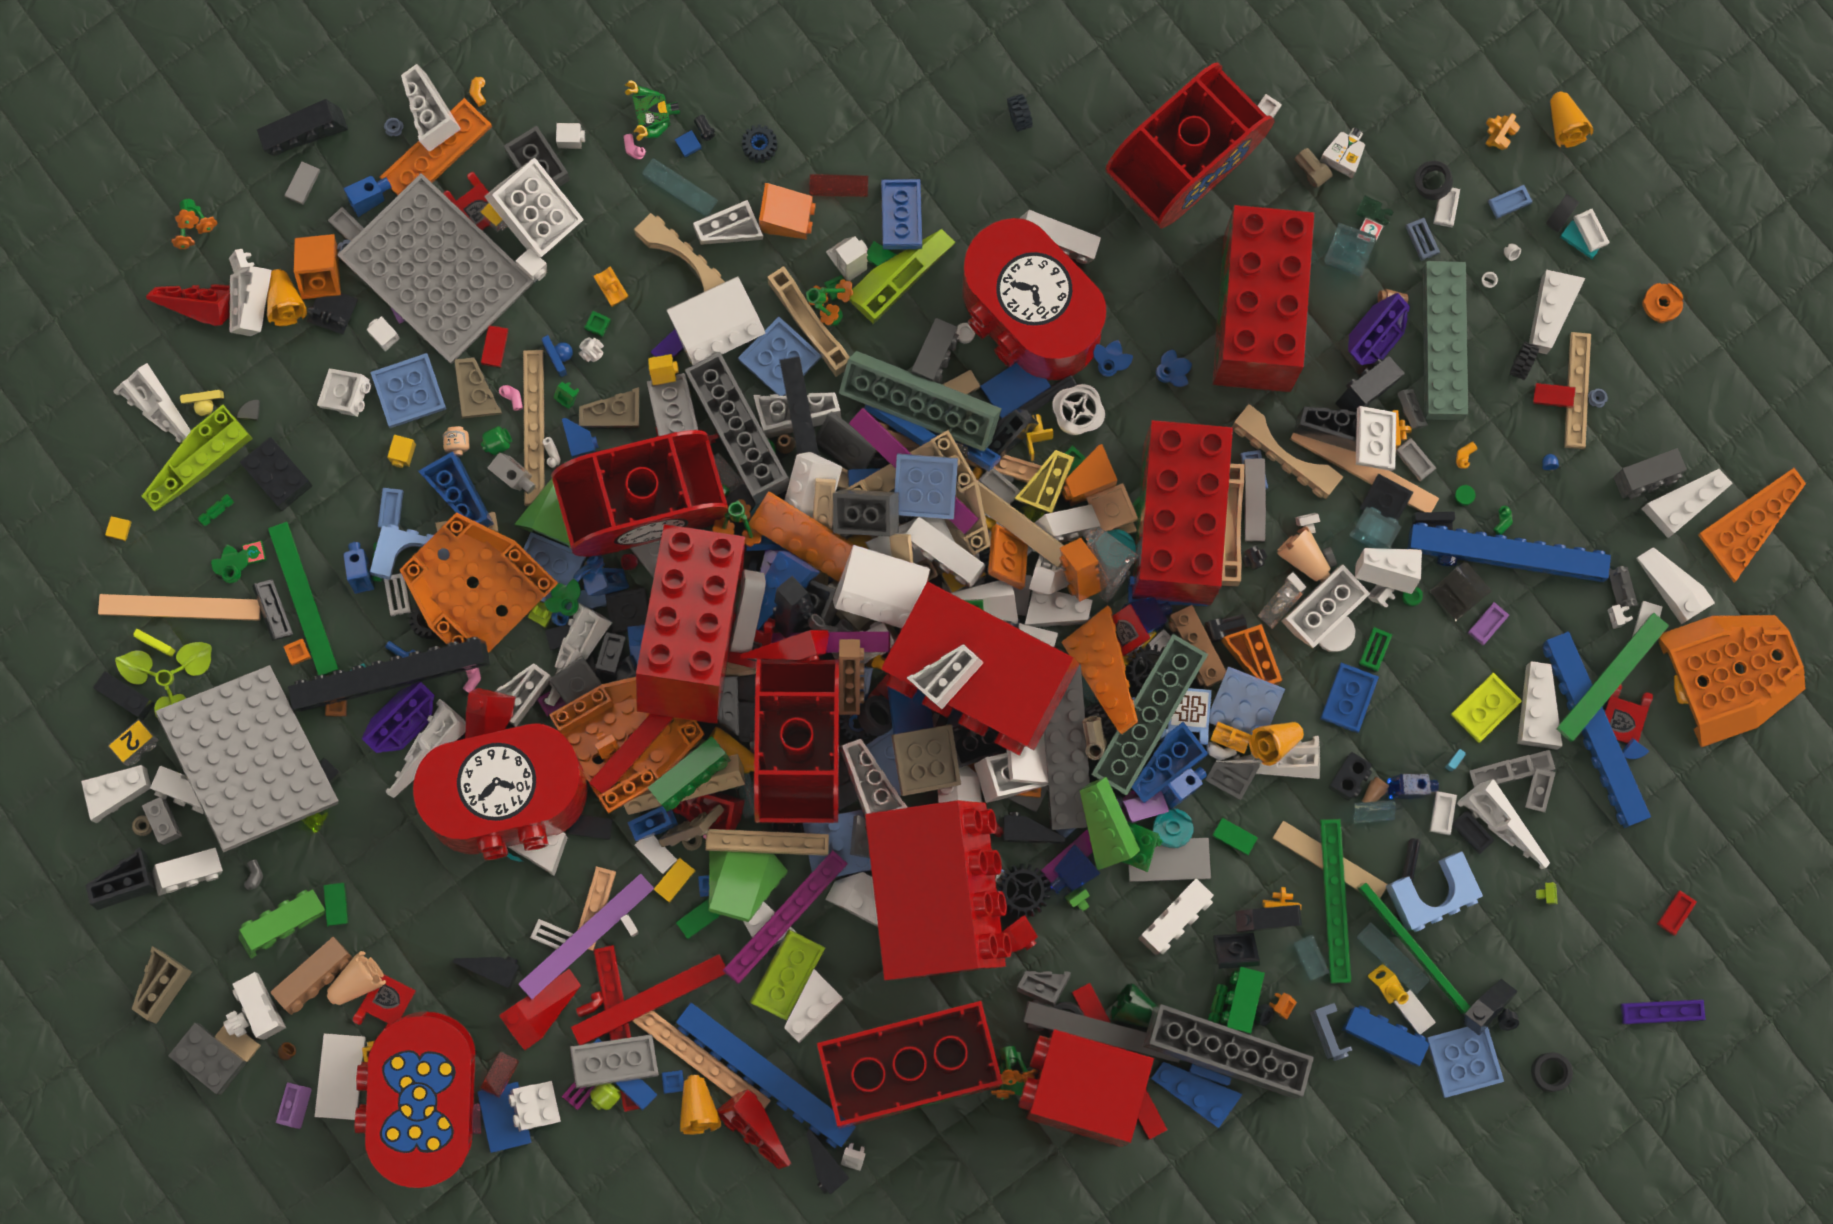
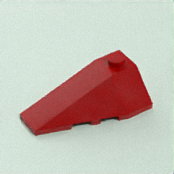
(203, 305)
(802, 646)
(487, 712)
(749, 1117)

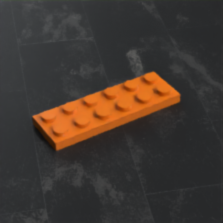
(434, 163)
(802, 535)

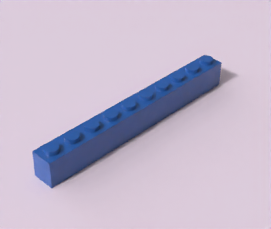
(1510, 553)
(1597, 734)
(763, 1073)

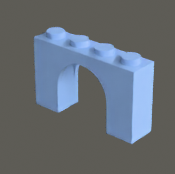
(391, 543)
(1462, 891)

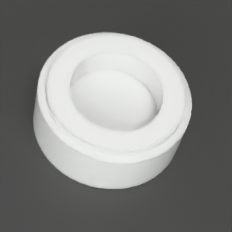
(965, 333)

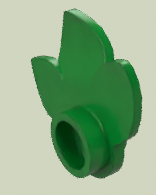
(229, 562)
(562, 596)

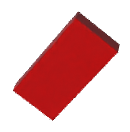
(494, 346)
(1554, 395)
(1676, 912)

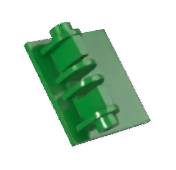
(1146, 841)

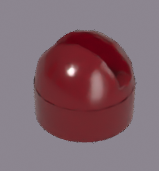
(629, 561)

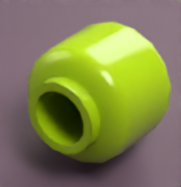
(605, 1096)

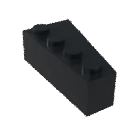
(302, 127)
(1328, 426)

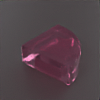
(476, 1119)

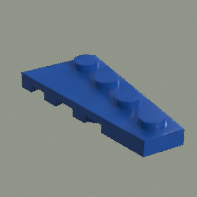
(1199, 1094)

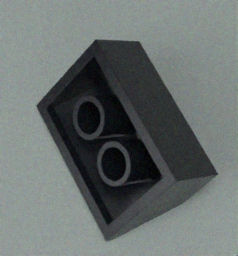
(974, 747)

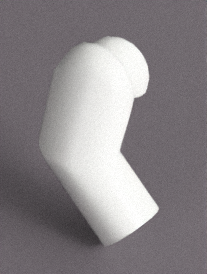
(552, 452)
(1218, 752)

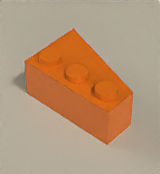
(1080, 569)
(1253, 653)

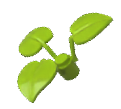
(136, 665)

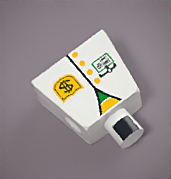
(1345, 152)

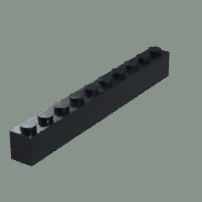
(389, 675)

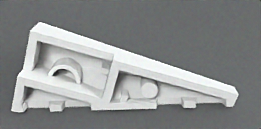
(150, 397)
(997, 598)
(584, 634)
(443, 728)
(1300, 761)
(1493, 807)

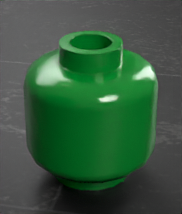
(496, 440)

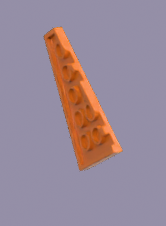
(1744, 530)
(1103, 667)

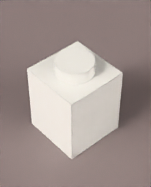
(569, 135)
(532, 265)
(382, 333)

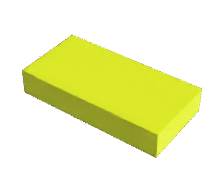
(149, 640)

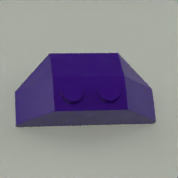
(1379, 330)
(400, 719)

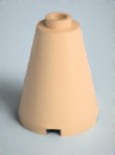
(1305, 555)
(355, 980)

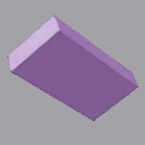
(1488, 623)

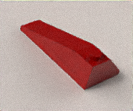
(726, 821)
(1021, 935)
(532, 1018)

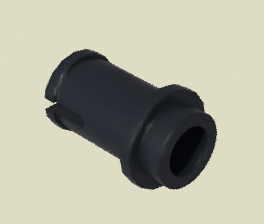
(706, 131)

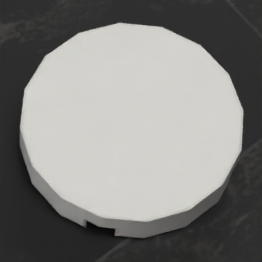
(1340, 637)

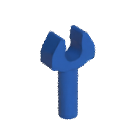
(397, 650)

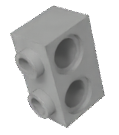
(162, 820)

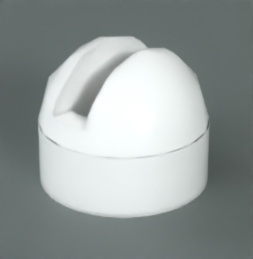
(1512, 252)
(1492, 276)

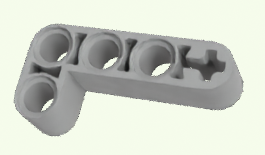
(748, 611)

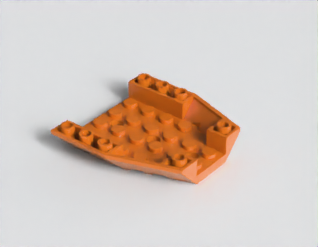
(504, 575)
(1732, 700)
(614, 711)

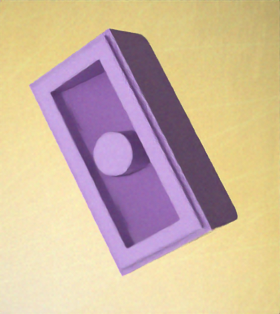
(1137, 810)
(293, 1105)

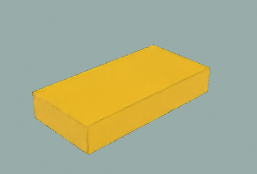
(674, 880)

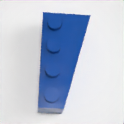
(456, 488)
(781, 569)

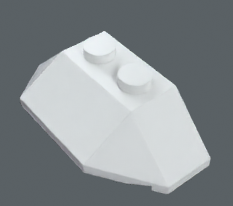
(968, 790)
(855, 896)

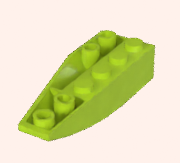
(897, 275)
(197, 456)

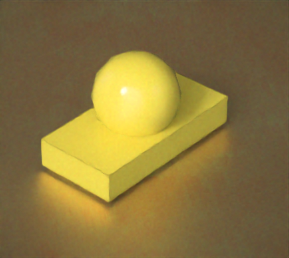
(203, 405)

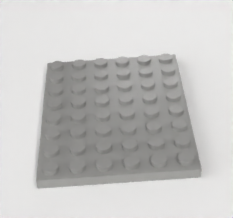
(435, 268)
(246, 758)

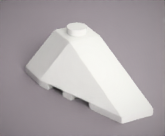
(1679, 590)

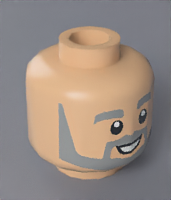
(456, 440)

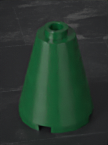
(1133, 1007)

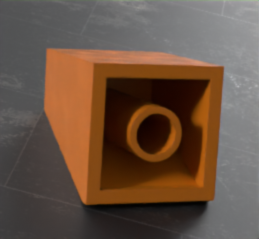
(786, 212)
(317, 266)
(1089, 478)

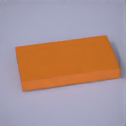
(1007, 557)

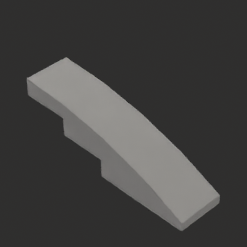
(1254, 500)
(1513, 769)

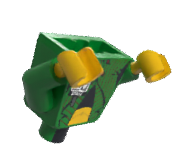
(651, 111)

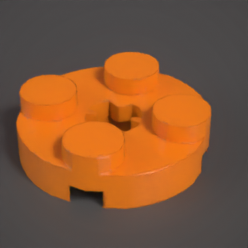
(1661, 313)

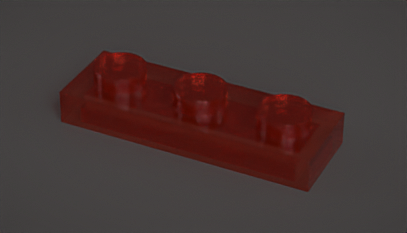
(838, 185)

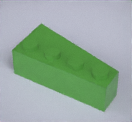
(1107, 825)
(280, 922)

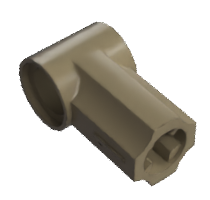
(1316, 172)
(1094, 736)

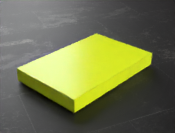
(1486, 707)

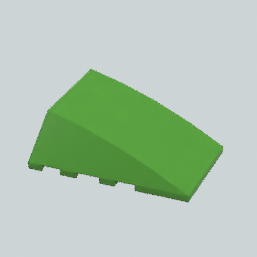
(545, 516)
(742, 882)

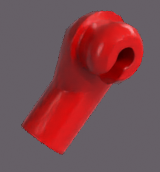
(597, 1000)

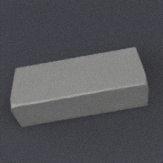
(1540, 790)

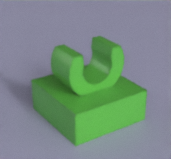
(1077, 898)

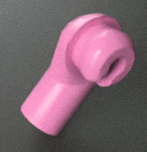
(631, 149)
(513, 395)
(473, 679)

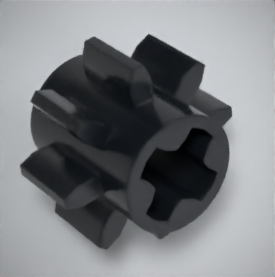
(1254, 558)

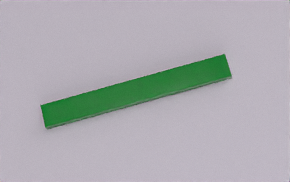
(303, 599)
(1612, 677)
(1335, 901)
(1413, 947)

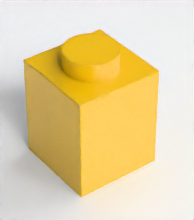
(663, 369)
(401, 451)

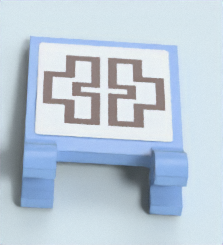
(1194, 712)

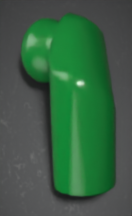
(1505, 518)

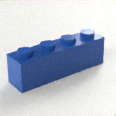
(1386, 1036)

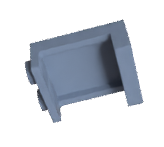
(1325, 1033)

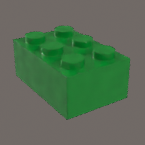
(1242, 999)

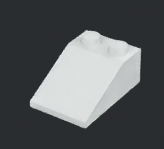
(995, 781)

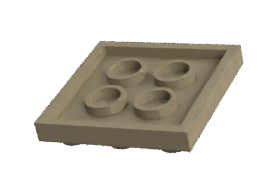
(926, 759)

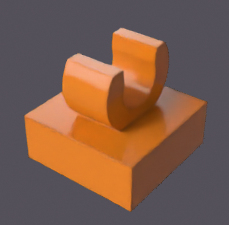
(297, 652)
(606, 745)
(1284, 1006)

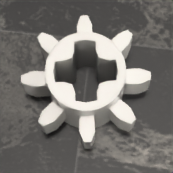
(591, 349)
(236, 1024)

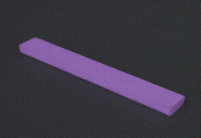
(585, 936)

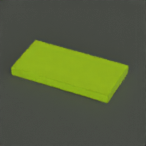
(787, 974)

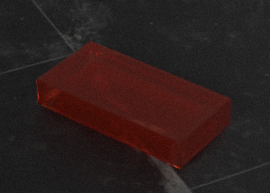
(499, 1074)

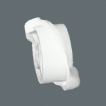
(1069, 426)

